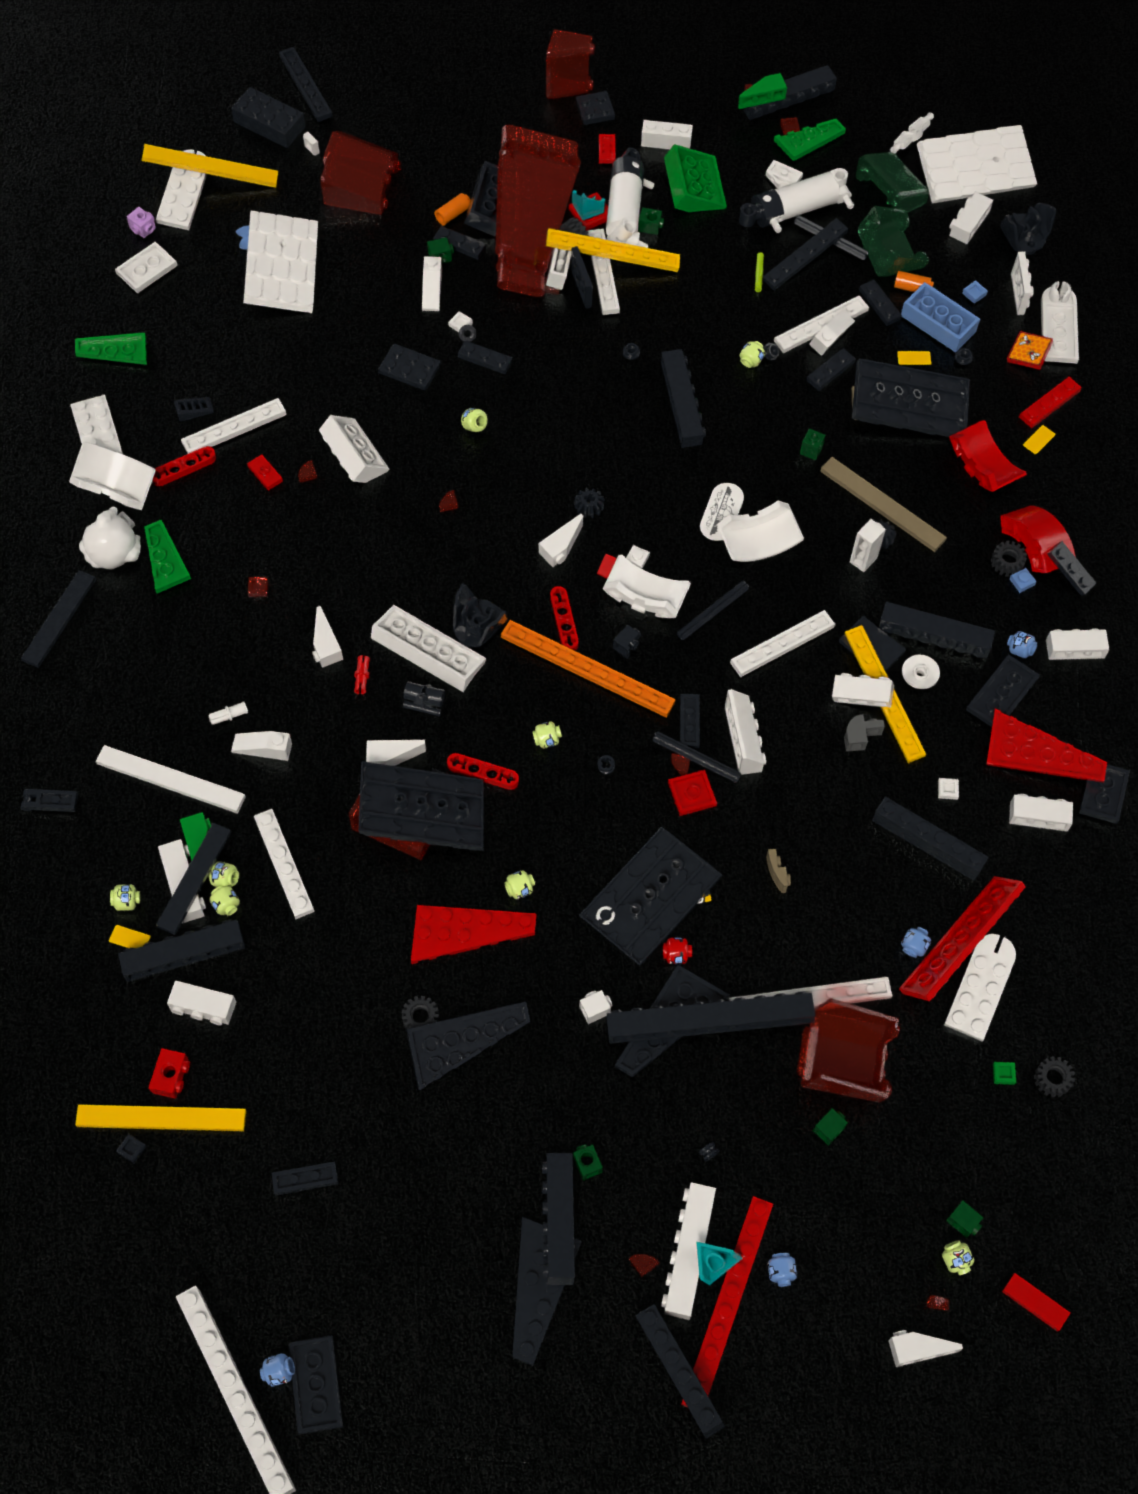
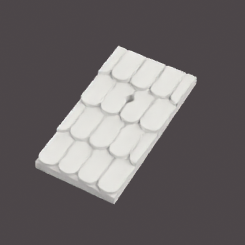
(976, 163)
(281, 262)

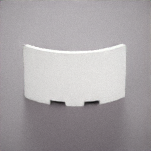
(112, 474)
(760, 535)
(645, 589)

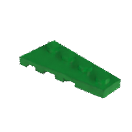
(809, 139)
(119, 348)
(165, 560)

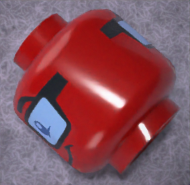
(677, 950)

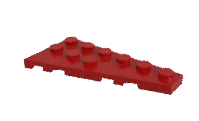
(1032, 750)
(459, 930)

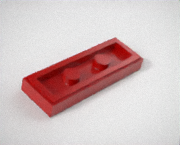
(1036, 1302)

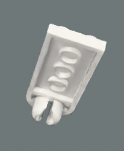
(181, 197)
(1060, 323)
(96, 423)
(981, 987)

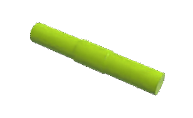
(759, 272)

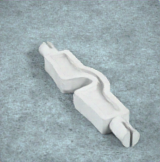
(915, 132)

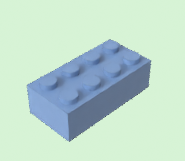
(940, 317)

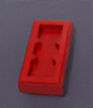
(607, 148)
(265, 472)

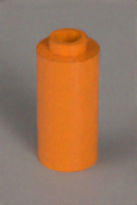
(452, 209)
(910, 281)

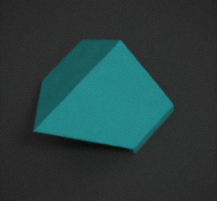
(586, 206)
(714, 1261)

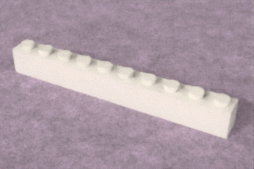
(235, 1392)

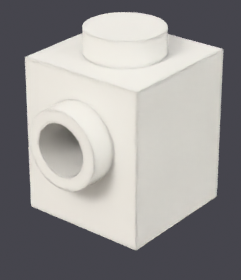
(595, 1006)

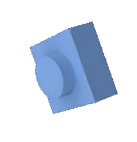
(975, 292)
(1022, 580)

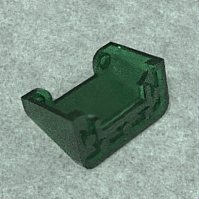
(893, 179)
(887, 245)

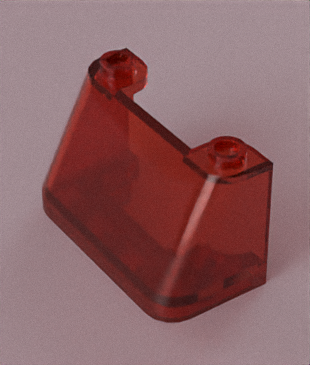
(568, 64)

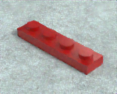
(1050, 402)

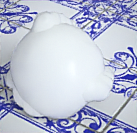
(109, 541)

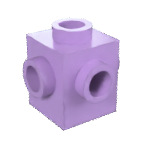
(141, 222)

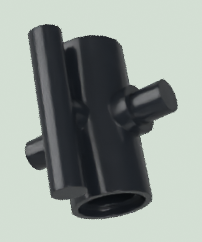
(424, 698)

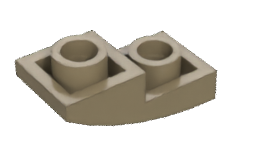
(777, 872)

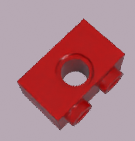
(168, 1061)

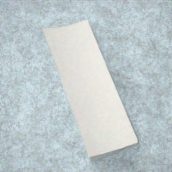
(427, 647)

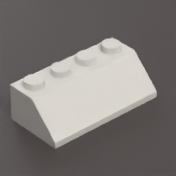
(353, 448)
(743, 733)

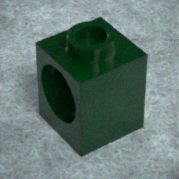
(650, 221)
(440, 248)
(812, 444)
(830, 1126)
(591, 1170)
(965, 1220)

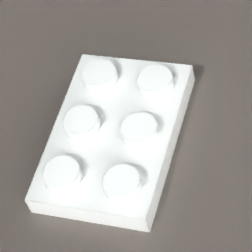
(146, 267)
(1021, 283)

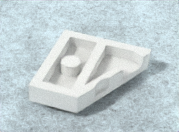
(782, 174)

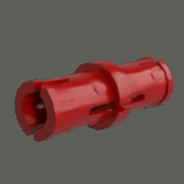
(361, 674)

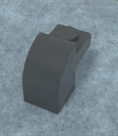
(858, 730)

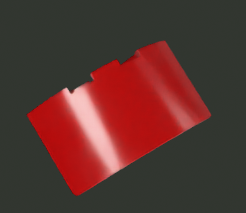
(983, 457)
(1039, 534)

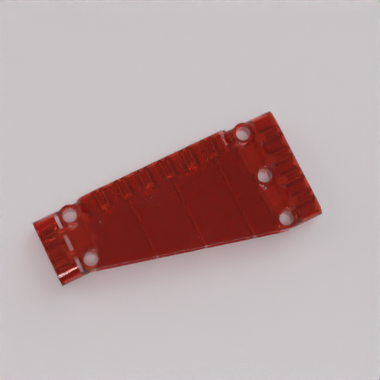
(532, 196)

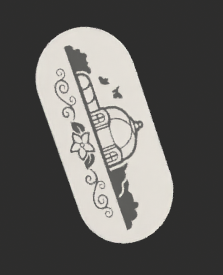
(724, 500)

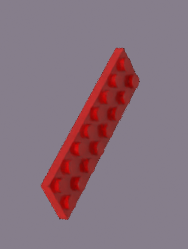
(962, 938)

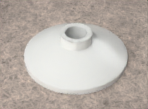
(923, 665)

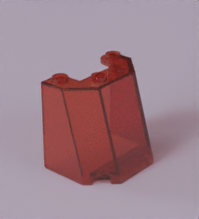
(357, 173)
(847, 1051)

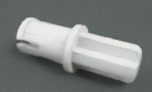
(228, 713)

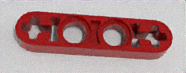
(182, 464)
(564, 619)
(484, 767)

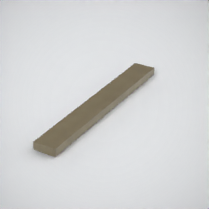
(883, 504)

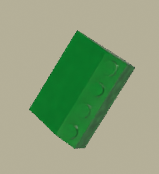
(694, 180)

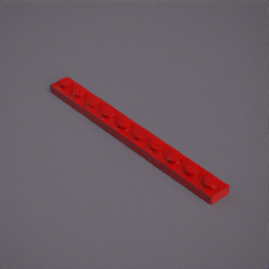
(731, 1294)

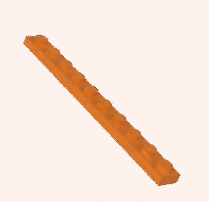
(588, 668)

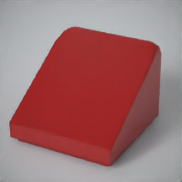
(606, 566)

